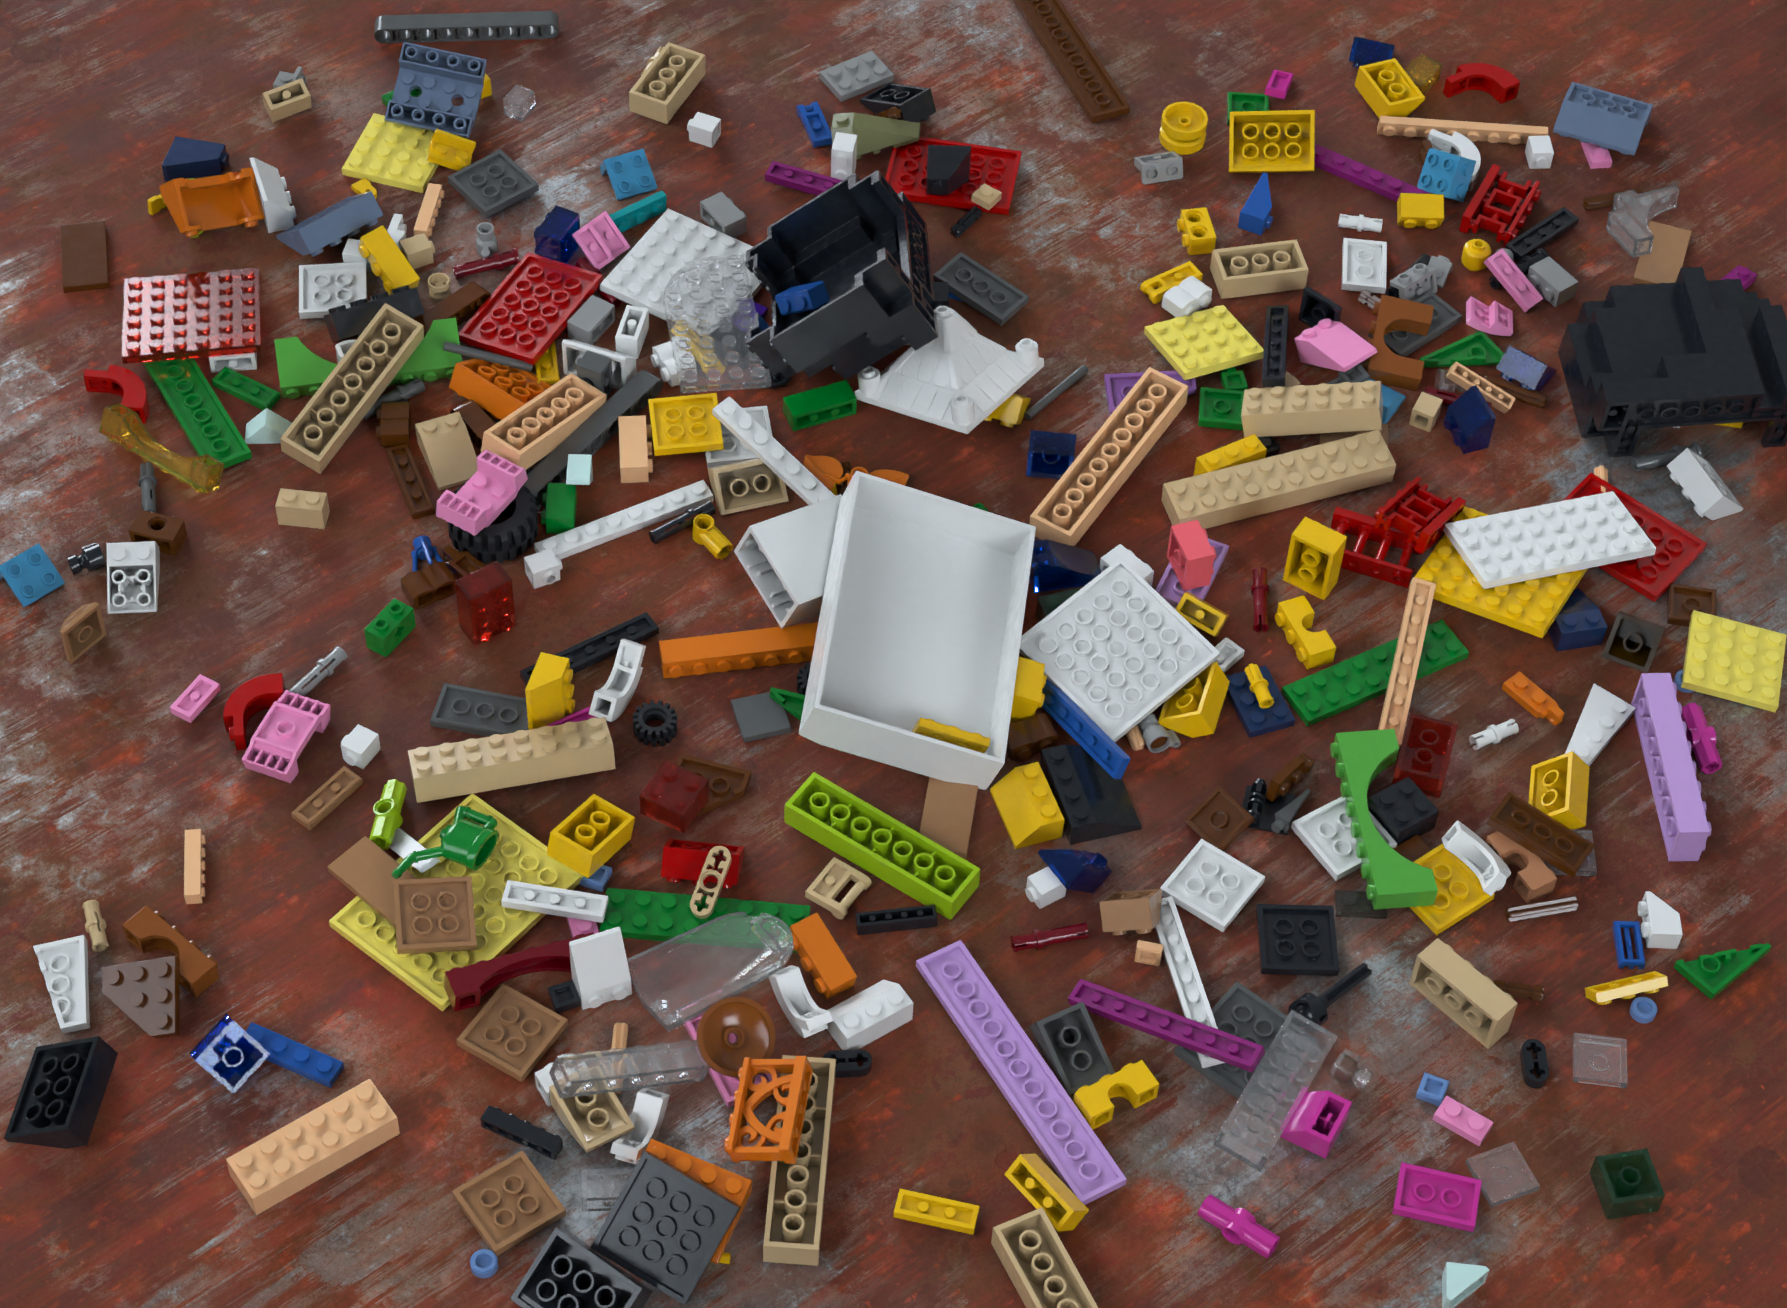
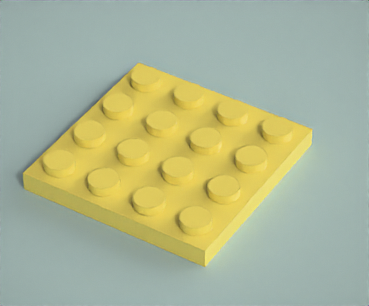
(392, 155)
(1204, 342)
(1734, 661)

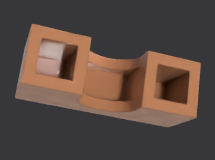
(1535, 878)

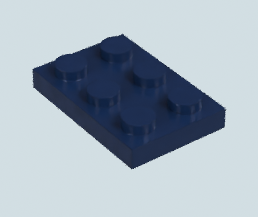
(1253, 718)

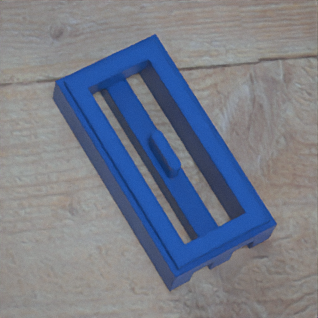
(1630, 962)

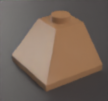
(82, 630)

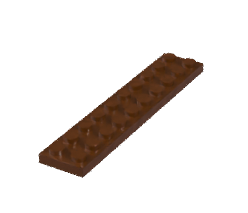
(1074, 59)

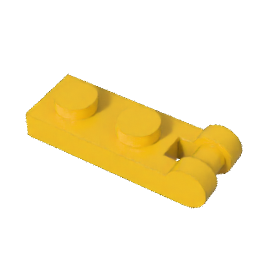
(1168, 280)

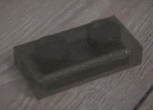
(1356, 905)

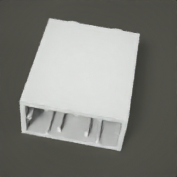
(791, 559)

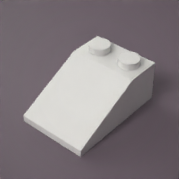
(600, 968)

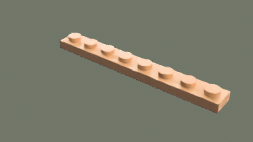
(1472, 130)
(1407, 657)

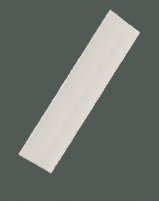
(404, 845)

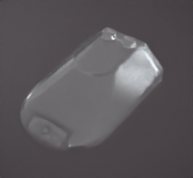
(708, 965)

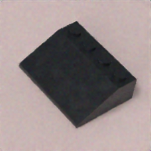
(1087, 795)
(62, 1093)
(577, 1277)

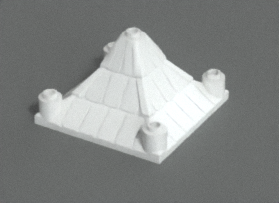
(953, 377)

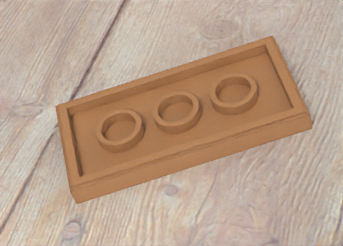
(1665, 257)
(949, 814)
(368, 874)

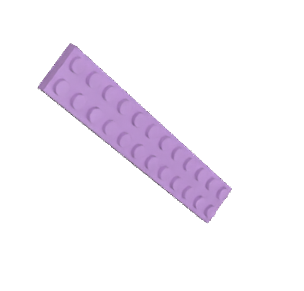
(1021, 1073)

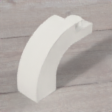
(1457, 145)
(396, 230)
(618, 690)
(1477, 856)
(797, 1002)
(647, 1119)

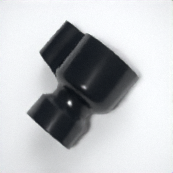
(90, 558)

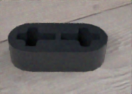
(847, 1062)
(1529, 1063)

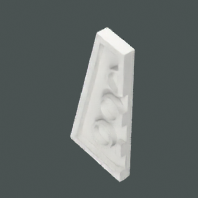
(66, 978)

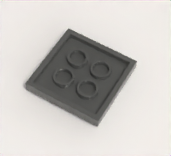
(493, 183)

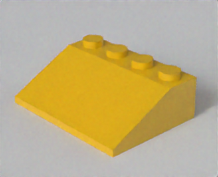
(1272, 141)

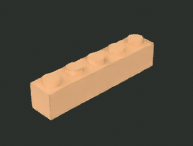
(429, 210)
(1466, 379)
(194, 866)

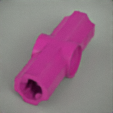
(1701, 738)
(1238, 1226)

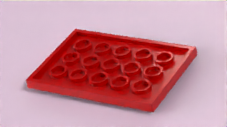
(987, 165)
(530, 308)
(1674, 545)

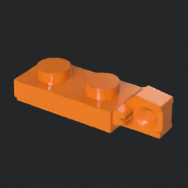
(1533, 698)

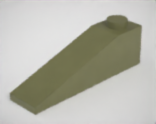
(875, 131)

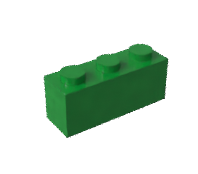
(819, 405)

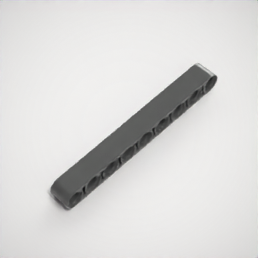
(466, 27)
(594, 431)

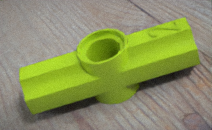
(388, 813)

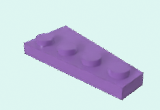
(1120, 384)

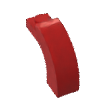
(1483, 77)
(121, 383)
(247, 701)

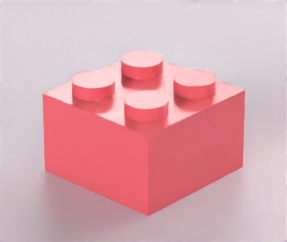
(1191, 555)

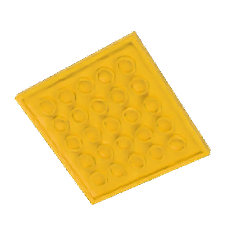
(1521, 605)

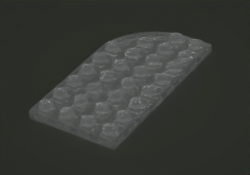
(708, 322)

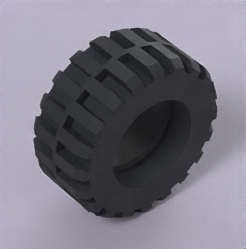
(503, 539)

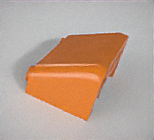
(213, 202)

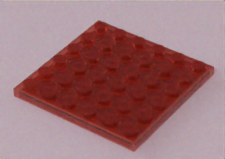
(191, 315)

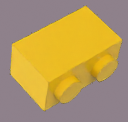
(1420, 210)
(1201, 613)

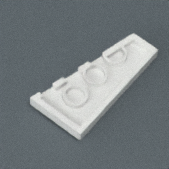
(1598, 724)

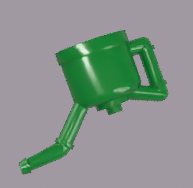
(461, 842)

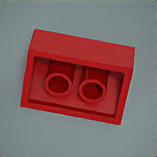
(686, 860)

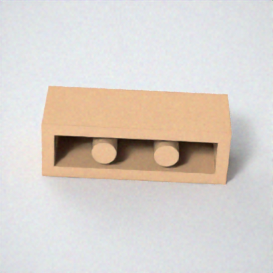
(634, 449)

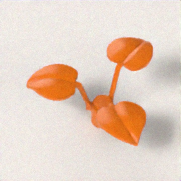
(830, 470)

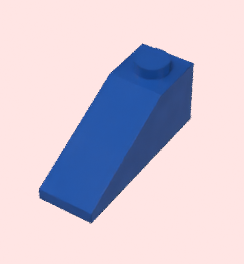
(1257, 210)

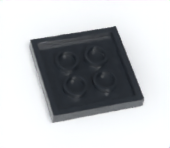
(1297, 939)

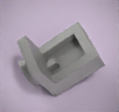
(1443, 268)

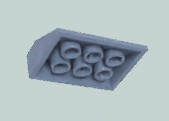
(332, 224)

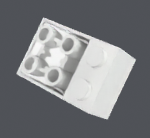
(133, 577)

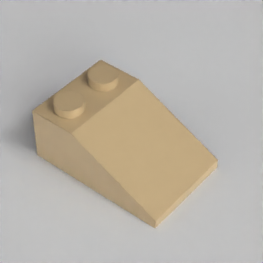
(447, 450)
(592, 1118)

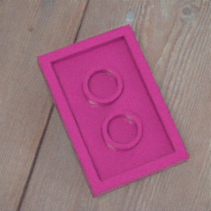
(1437, 1197)

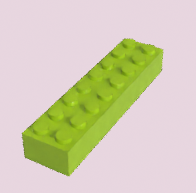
(882, 845)

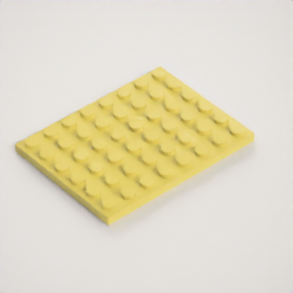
(497, 928)

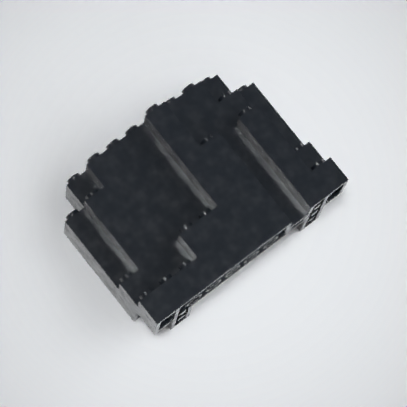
(875, 269)
(1676, 360)

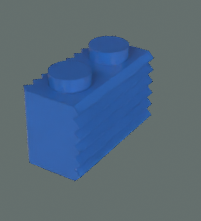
(802, 298)

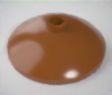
(748, 1023)

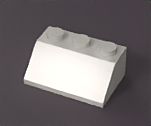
(274, 199)
(622, 365)
(1703, 486)
(870, 1015)

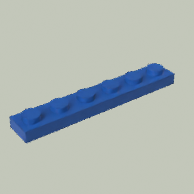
(1085, 731)

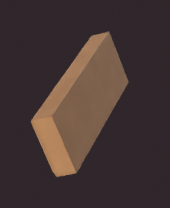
(327, 798)

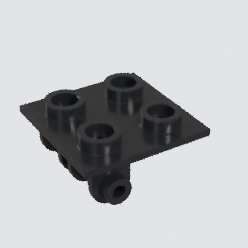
(1262, 808)

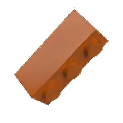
(822, 956)

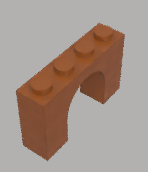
(1396, 315)

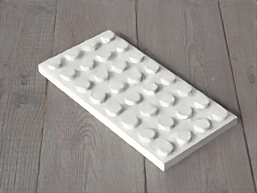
(1549, 539)

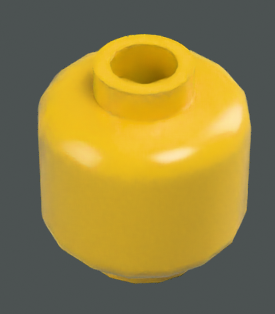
(1475, 254)

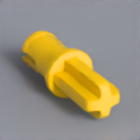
(1259, 686)

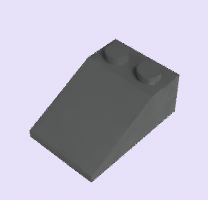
(1072, 1047)

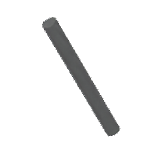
(486, 356)
(1054, 393)

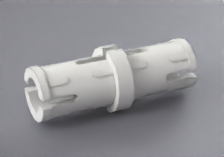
(1360, 223)
(1493, 734)

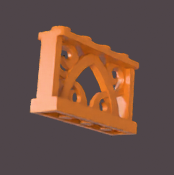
(751, 1095)

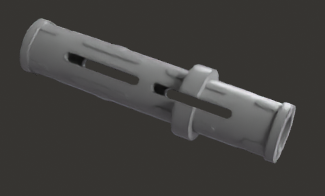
(334, 657)

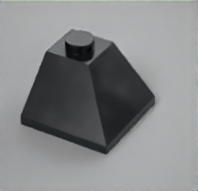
(947, 168)
(1317, 307)

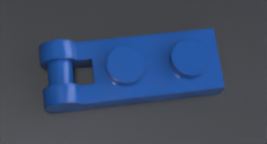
(814, 124)

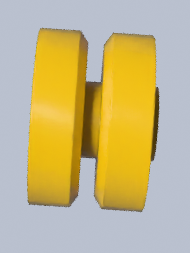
(1183, 128)

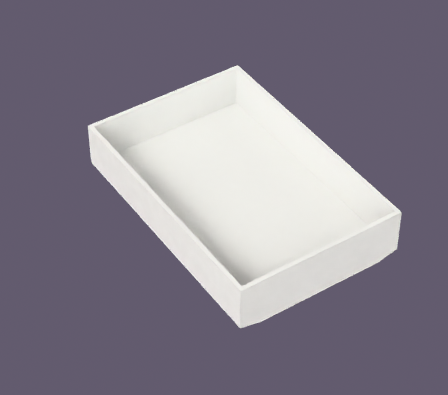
(918, 625)

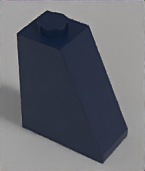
(194, 159)

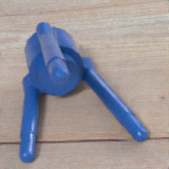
(423, 550)

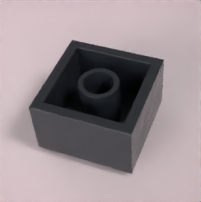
(1403, 810)

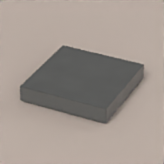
(759, 717)

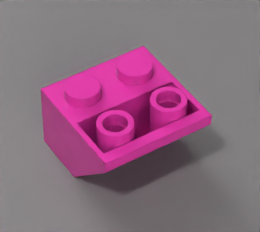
(1318, 1122)

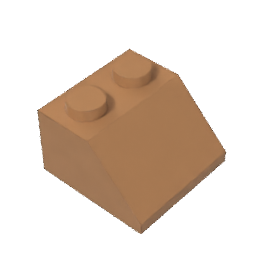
(1131, 911)

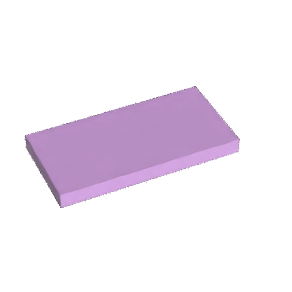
(1171, 588)

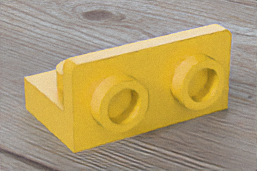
(450, 150)

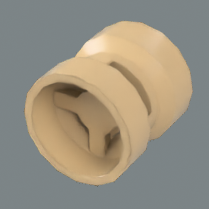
(439, 287)

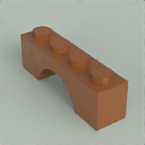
(151, 932)

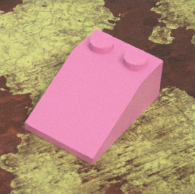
(1332, 346)

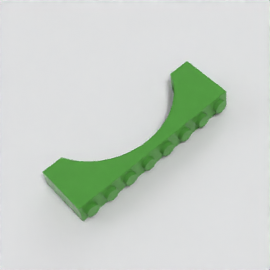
(304, 372)
(1389, 876)

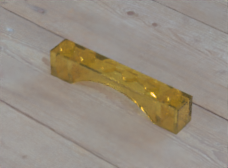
(127, 429)

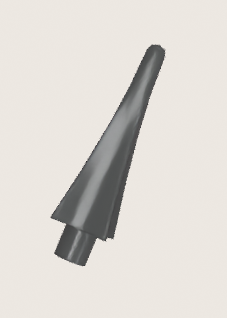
(1285, 816)

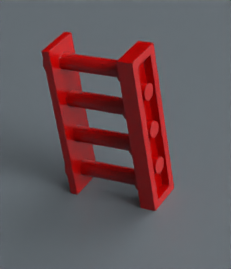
(1363, 526)

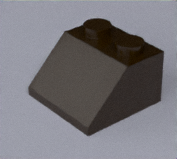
(1633, 641)

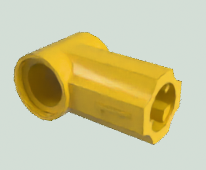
(708, 535)

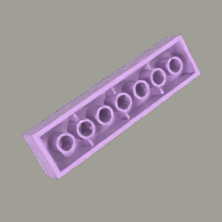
(1670, 767)

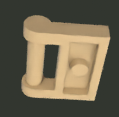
(831, 883)

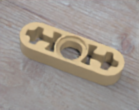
(710, 862)

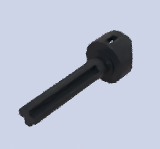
(1315, 1007)

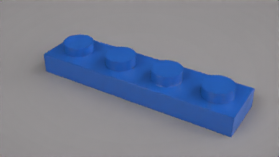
(297, 1056)

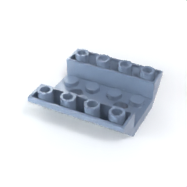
(441, 78)
(1602, 118)

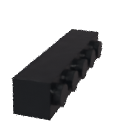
(896, 919)
(521, 1132)

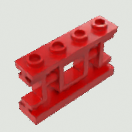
(1496, 219)
(1418, 514)

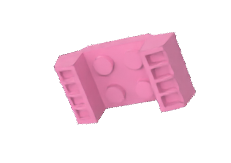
(483, 494)
(284, 735)

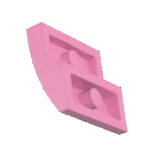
(601, 240)
(1490, 319)

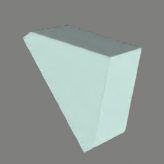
(266, 428)
(579, 469)
(1461, 1281)

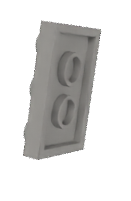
(856, 76)

